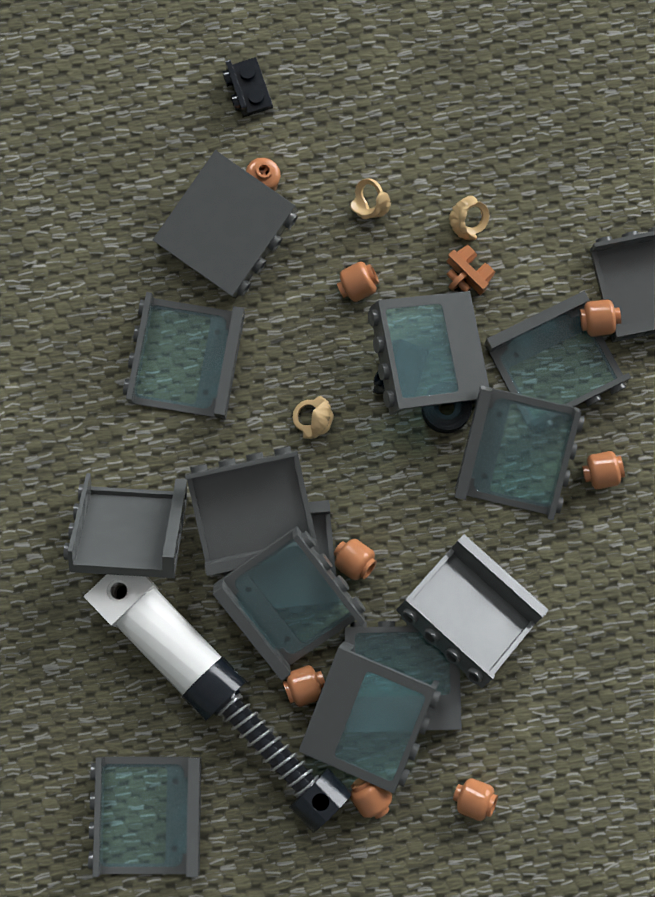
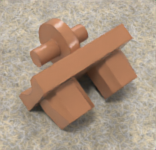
(460, 263)

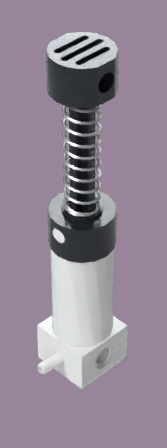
(209, 684)

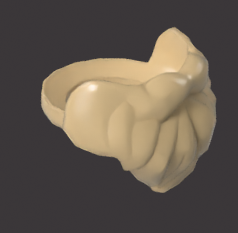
(360, 205)
(458, 216)
(321, 418)

